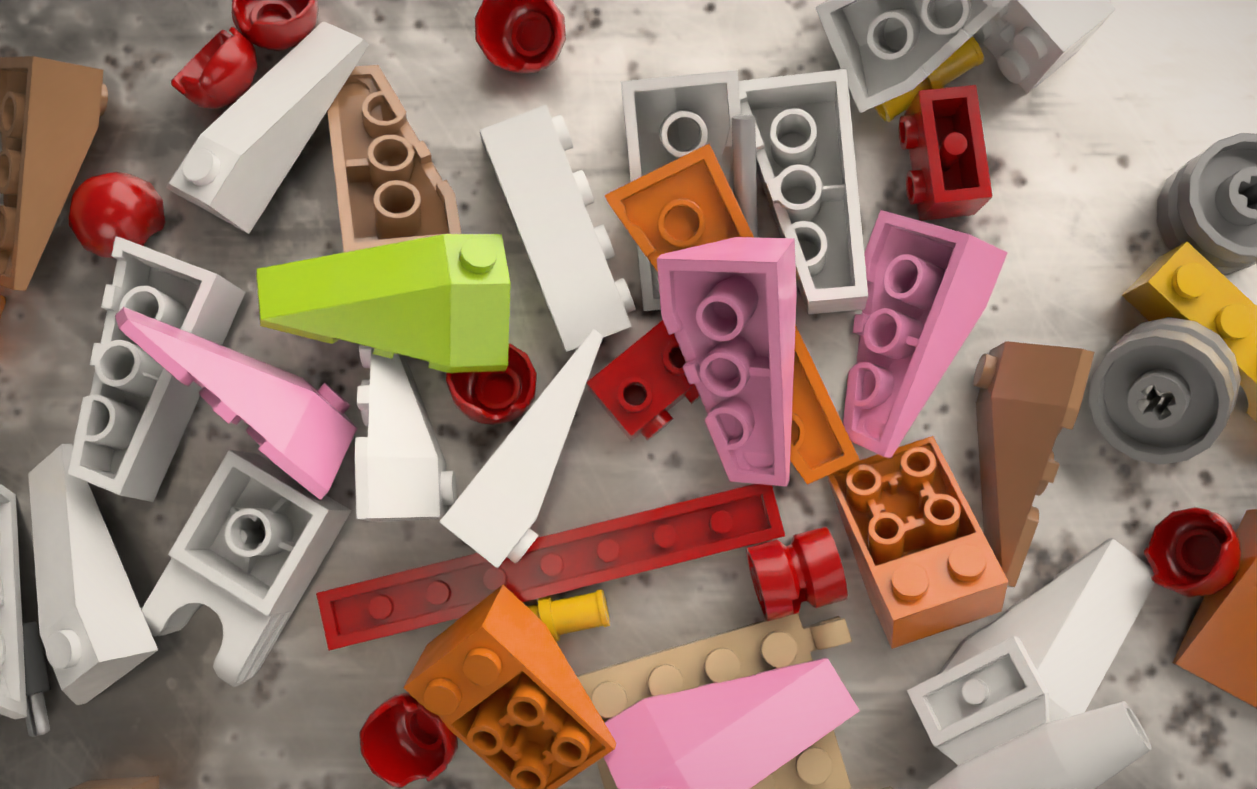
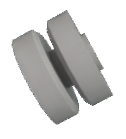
(1215, 204)
(1132, 384)

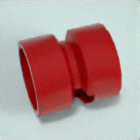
(797, 573)

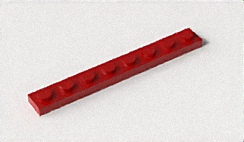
(552, 564)

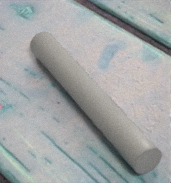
(745, 168)

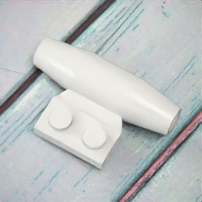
(998, 731)

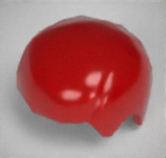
(275, 23)
(520, 33)
(219, 71)
(114, 207)
(495, 395)
(1194, 552)
(406, 742)

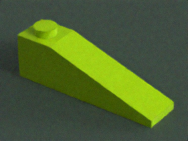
(413, 298)

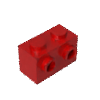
(945, 153)
(644, 384)

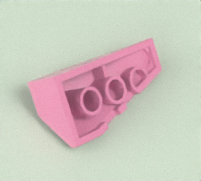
(920, 308)
(737, 334)
(288, 417)
(727, 730)

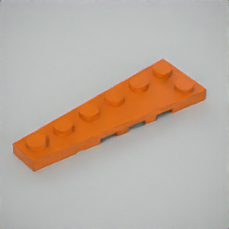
(694, 206)

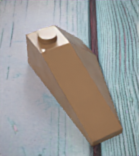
(45, 132)
(383, 170)
(1020, 411)

